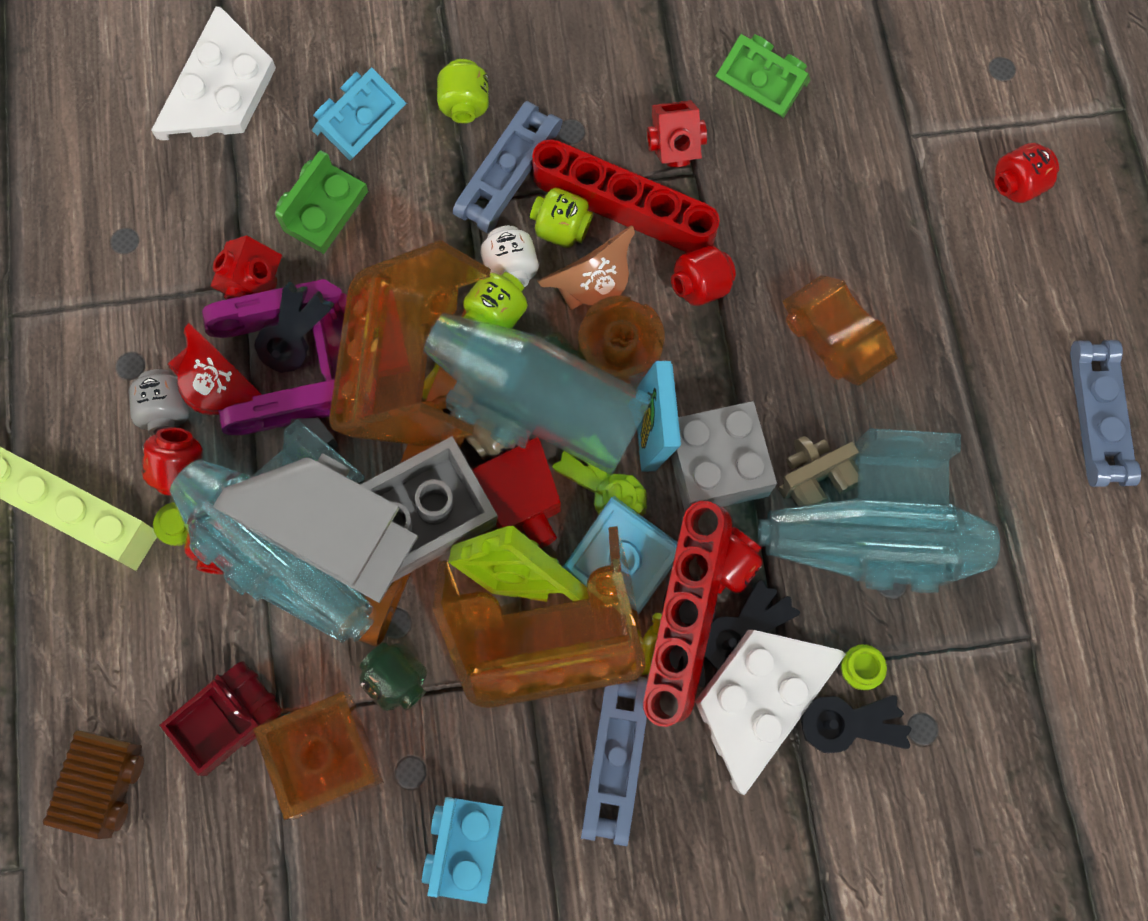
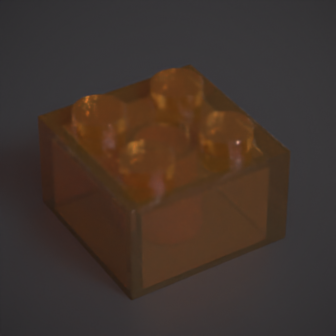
(318, 755)

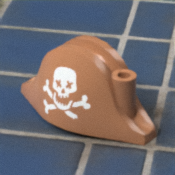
(596, 275)

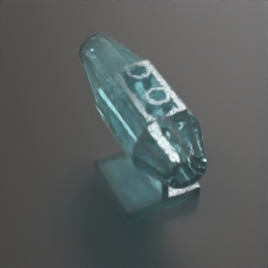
(898, 524)
(258, 565)

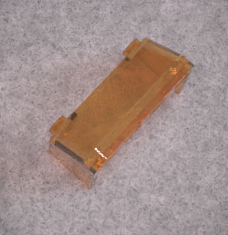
(384, 343)
(543, 648)

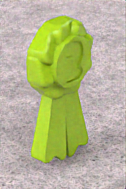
(604, 485)

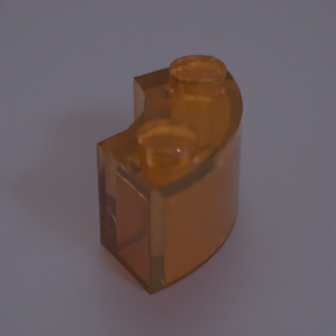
(839, 330)

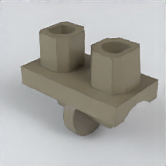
(836, 465)

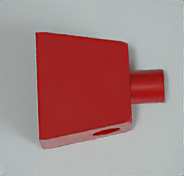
(522, 491)

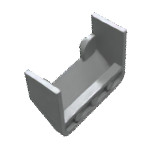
(323, 521)

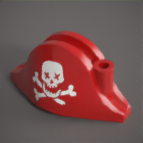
(207, 378)

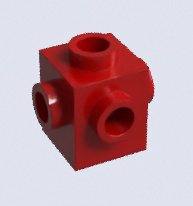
(676, 133)
(245, 268)

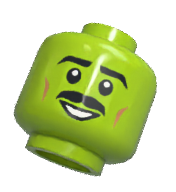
(462, 91)
(561, 217)
(496, 300)

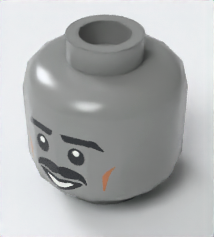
(156, 401)

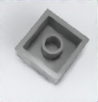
(723, 457)

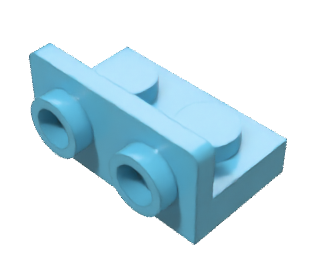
(359, 113)
(464, 850)

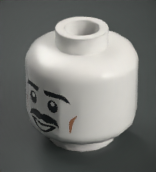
(511, 252)

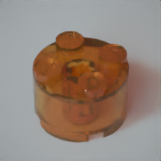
(629, 324)

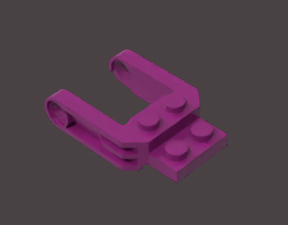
(250, 315)

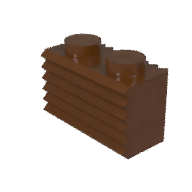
(94, 785)

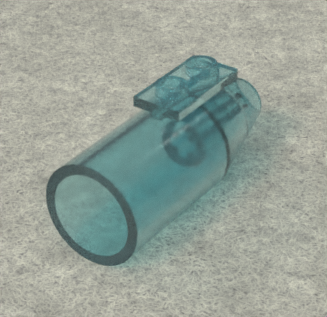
(530, 387)

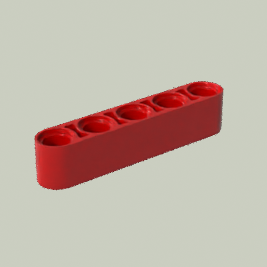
(614, 181)
(672, 630)

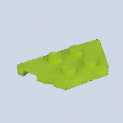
(514, 566)

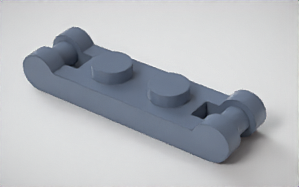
(505, 167)
(1103, 414)
(616, 763)

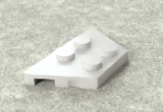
(217, 84)
(761, 698)

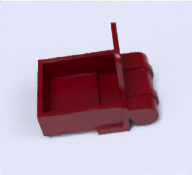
(221, 718)

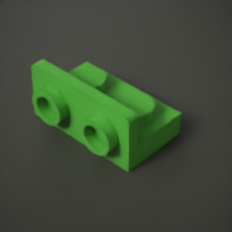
(763, 75)
(319, 203)

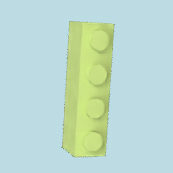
(74, 511)

